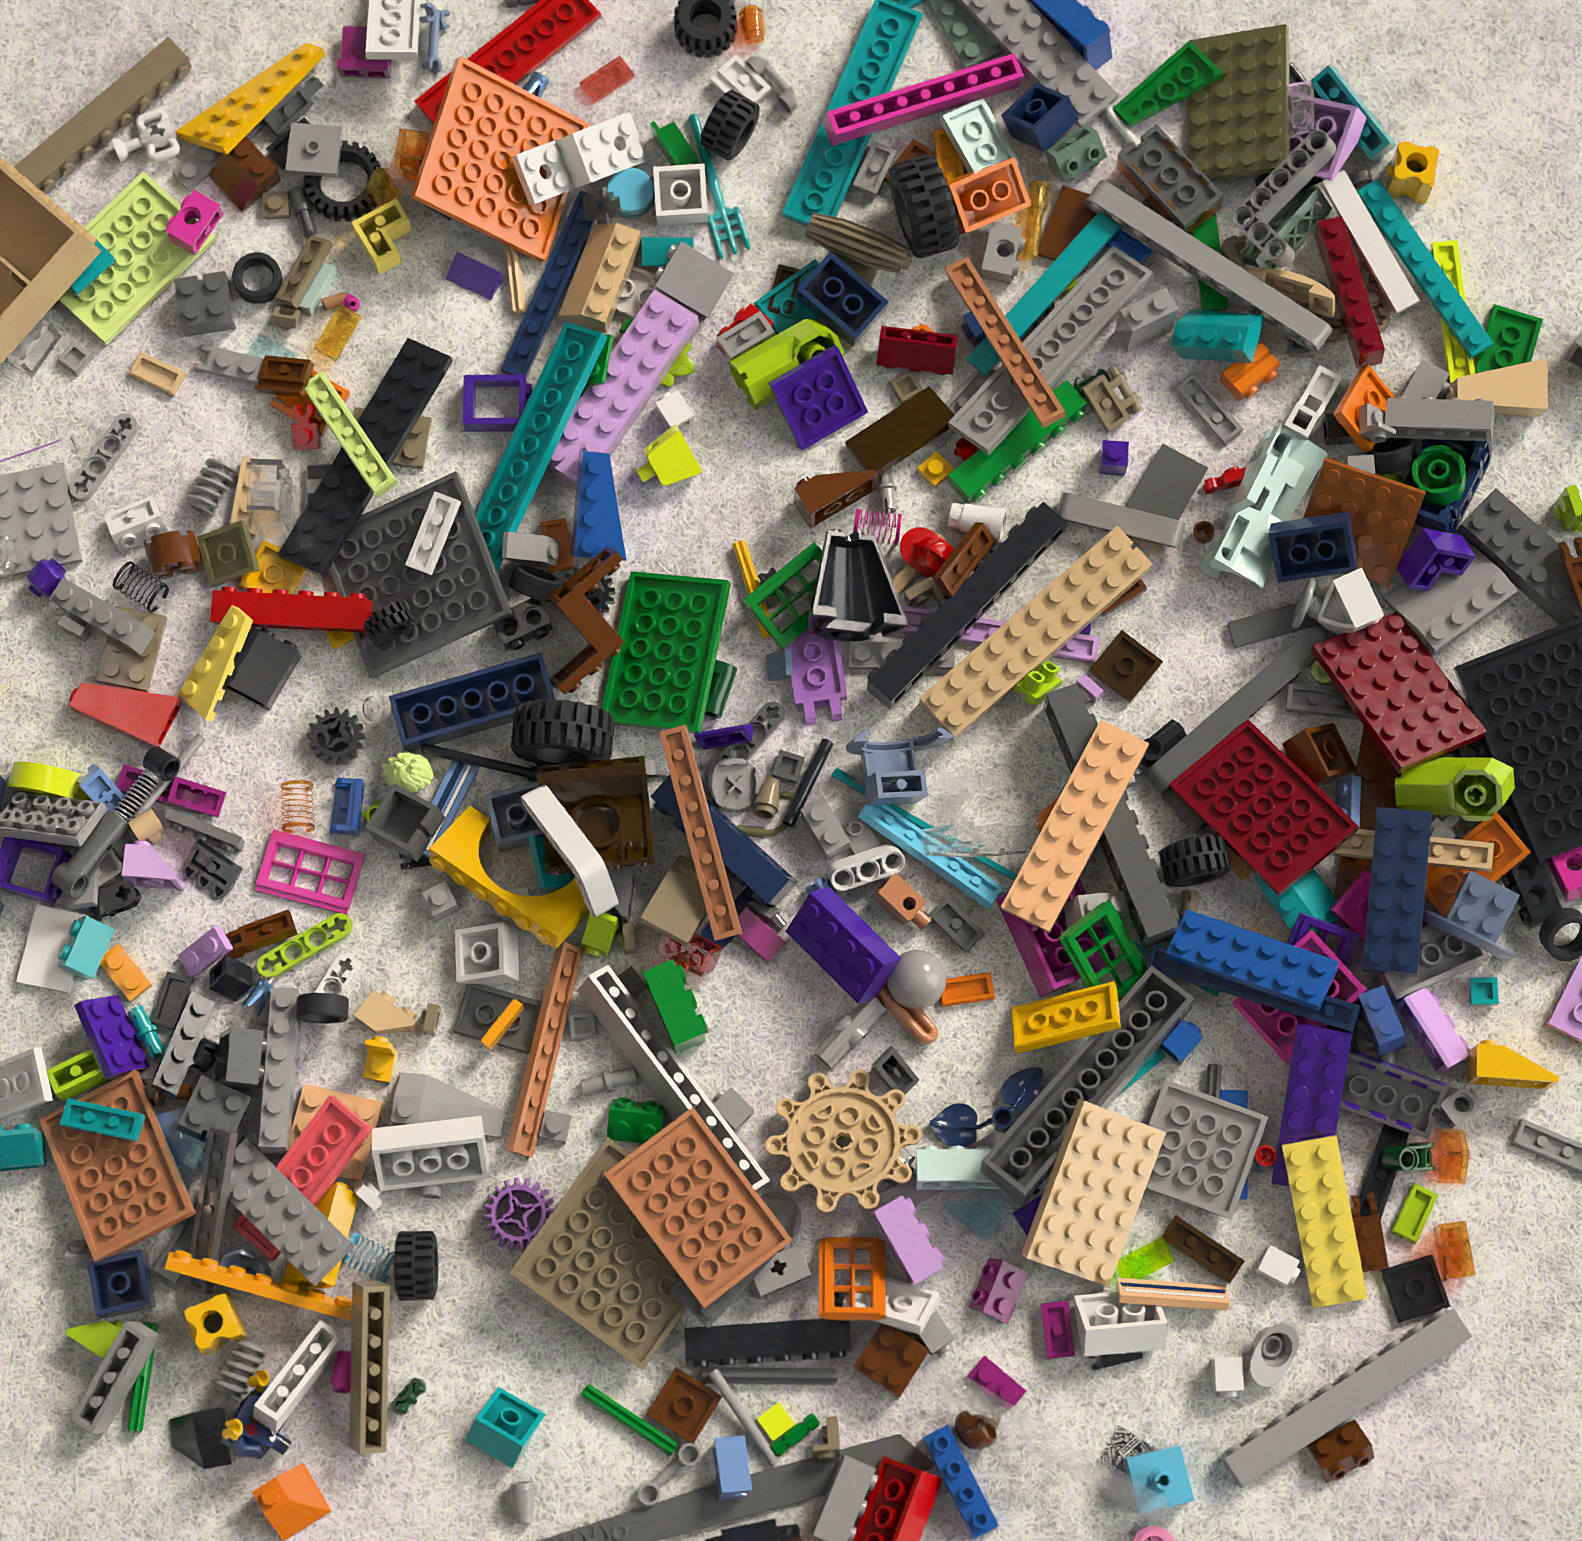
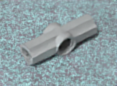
(849, 1032)

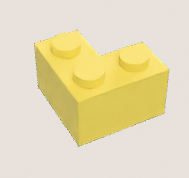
(379, 230)

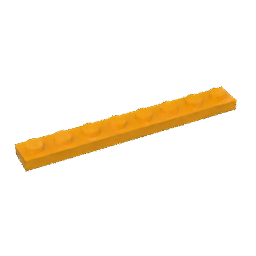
(260, 1285)

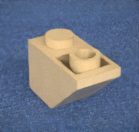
(383, 1016)

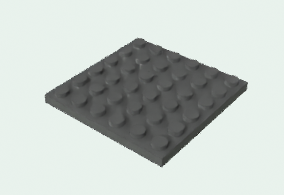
(447, 605)

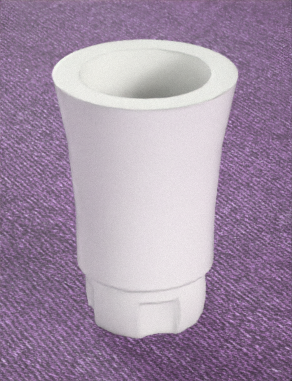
(965, 516)

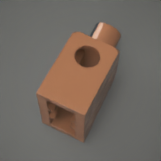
(891, 897)

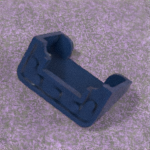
(1477, 460)

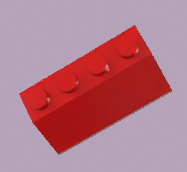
(898, 1503)

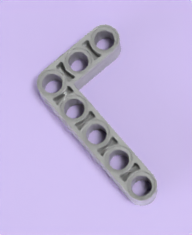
(1280, 196)

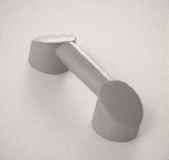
(787, 98)
(685, 1452)

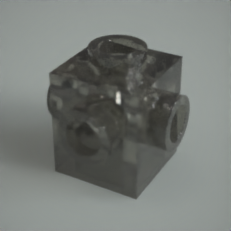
(591, 208)

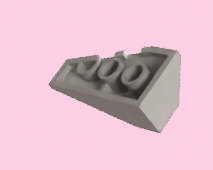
(426, 1099)

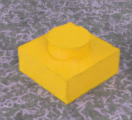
(935, 469)

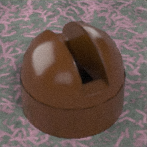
(1208, 529)

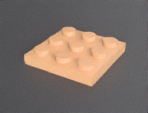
(367, 1109)

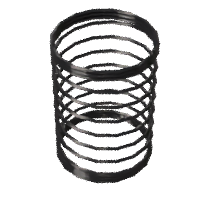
(130, 574)

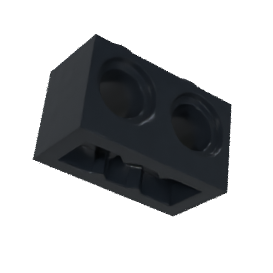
(525, 631)

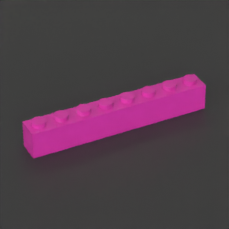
(922, 99)

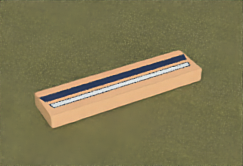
(1172, 1294)

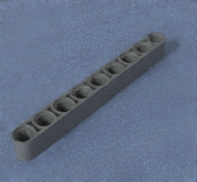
(1236, 709)

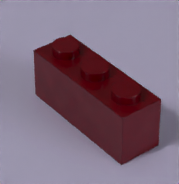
(917, 350)

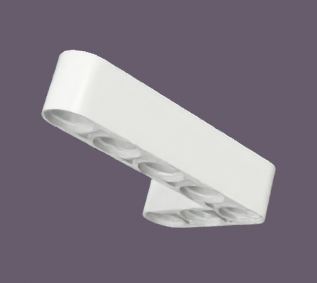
(573, 848)

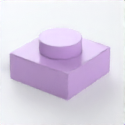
(1091, 689)

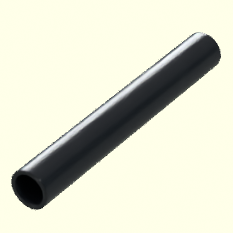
(807, 782)

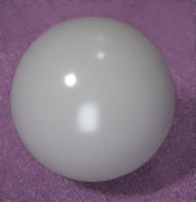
(917, 980)

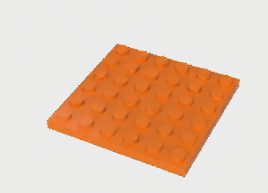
(470, 163)

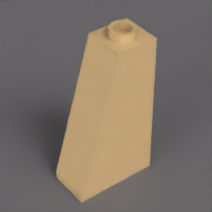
(1513, 389)

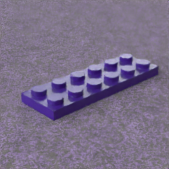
(1312, 1089)

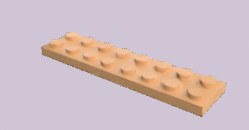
(1074, 826)

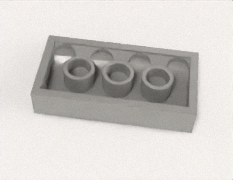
(1440, 958)

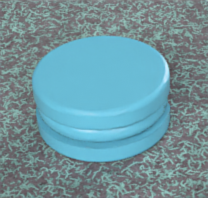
(634, 190)

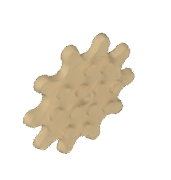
(837, 1113)

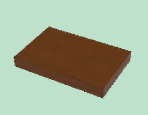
(1066, 223)

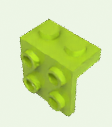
(1569, 509)

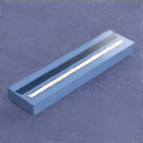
(451, 795)

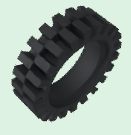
(345, 209)

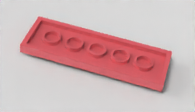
(315, 1160)

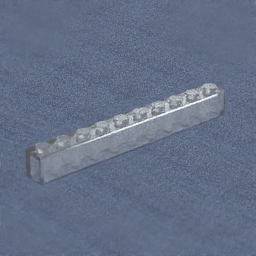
(1042, 1440)

